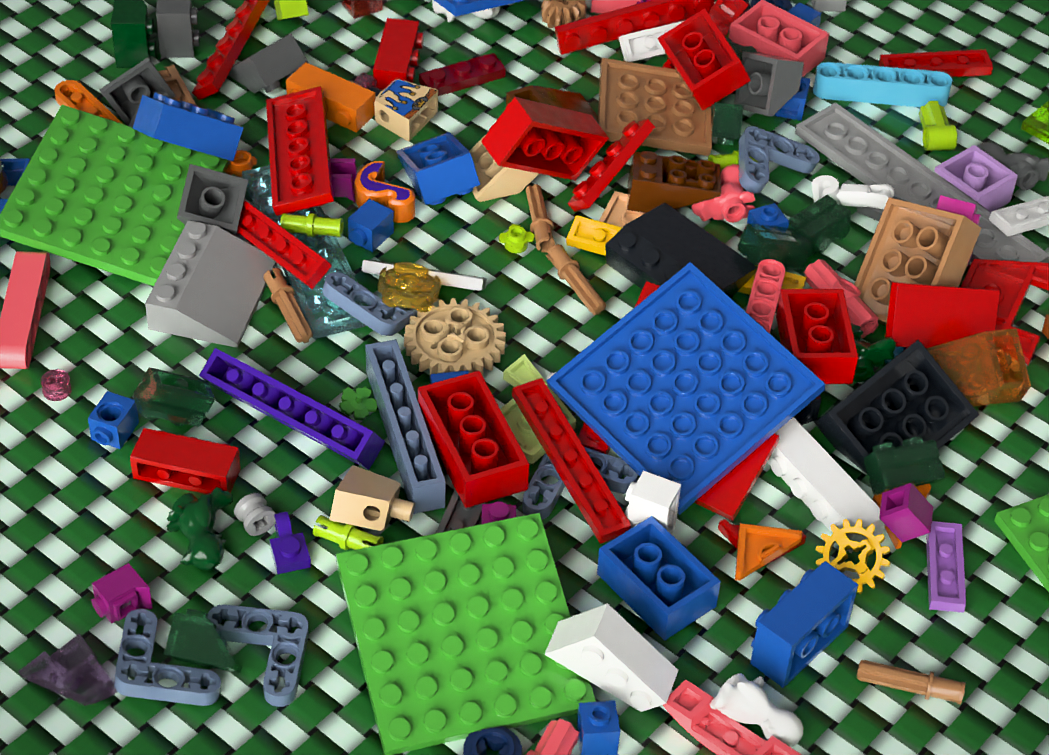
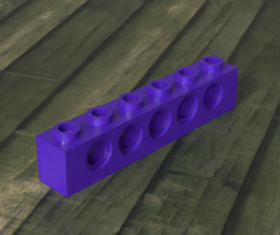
(292, 408)

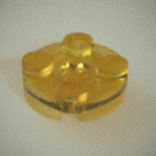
(409, 286)

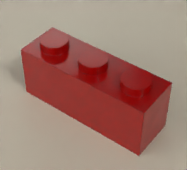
(398, 52)
(184, 462)

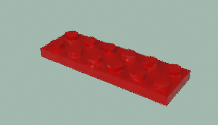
(299, 151)

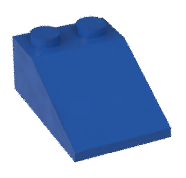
(439, 168)

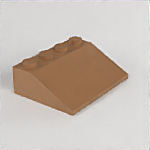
(914, 247)

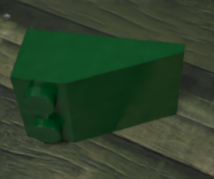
(132, 33)

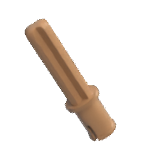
(541, 225)
(569, 271)
(284, 297)
(911, 681)

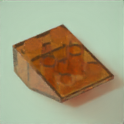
(985, 366)

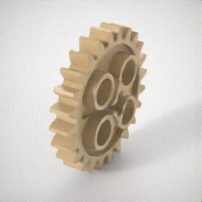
(455, 338)

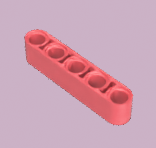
(766, 292)
(23, 308)

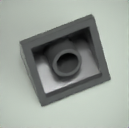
(212, 198)

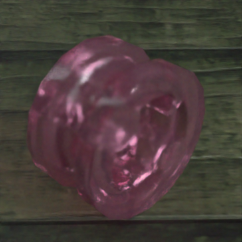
(56, 385)

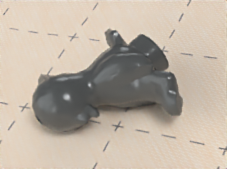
(1026, 166)

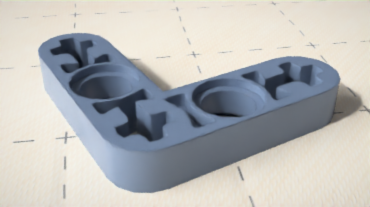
(761, 146)
(345, 292)
(552, 492)
(280, 642)
(143, 668)

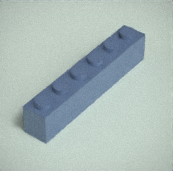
(405, 426)

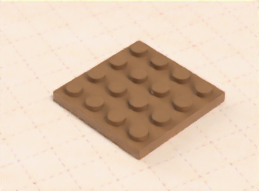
(653, 93)

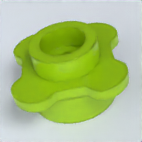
(516, 239)

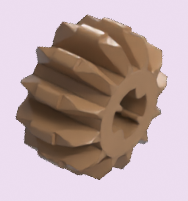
(562, 11)

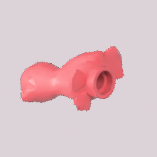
(731, 203)

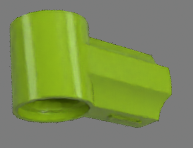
(936, 128)

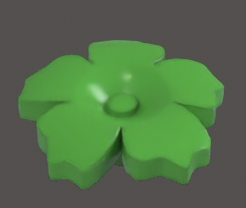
(357, 403)

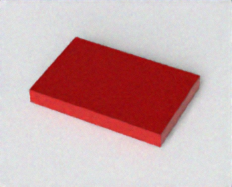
(732, 490)

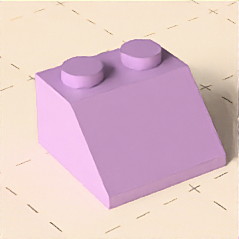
(979, 177)

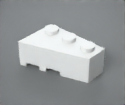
(613, 657)

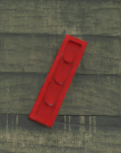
(951, 62)
(605, 170)

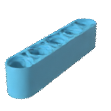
(881, 84)

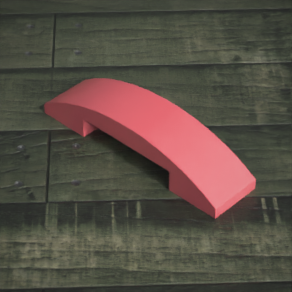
(714, 729)

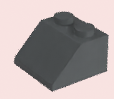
(176, 28)
(269, 65)
(771, 84)

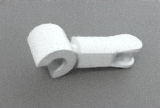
(852, 194)

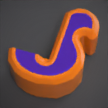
(371, 185)

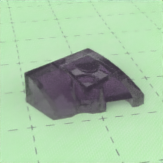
(72, 672)

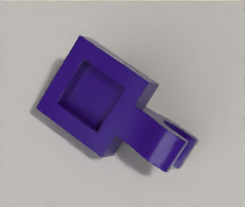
(289, 549)

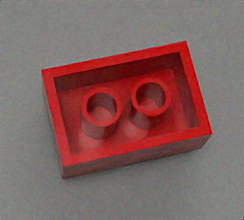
(704, 59)
(818, 332)

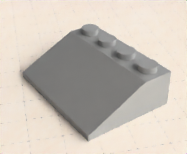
(208, 286)

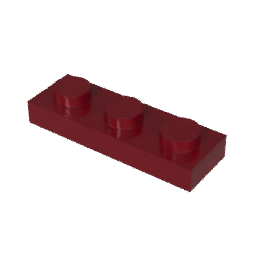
(464, 74)

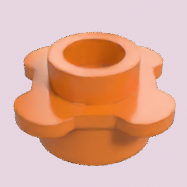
(242, 161)

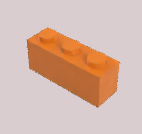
(344, 101)

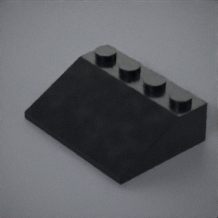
(665, 242)
(895, 404)

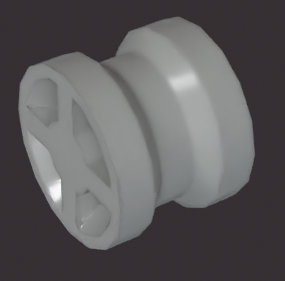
(255, 514)

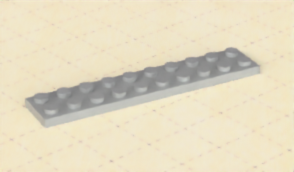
(879, 161)

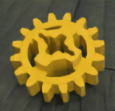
(867, 547)

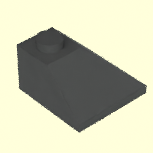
(127, 90)

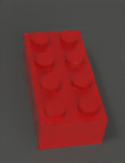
(544, 139)
(473, 439)

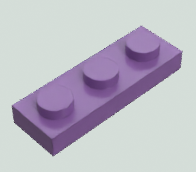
(946, 567)

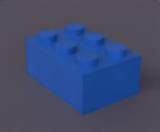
(188, 126)
(658, 577)
(803, 623)

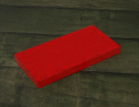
(938, 313)

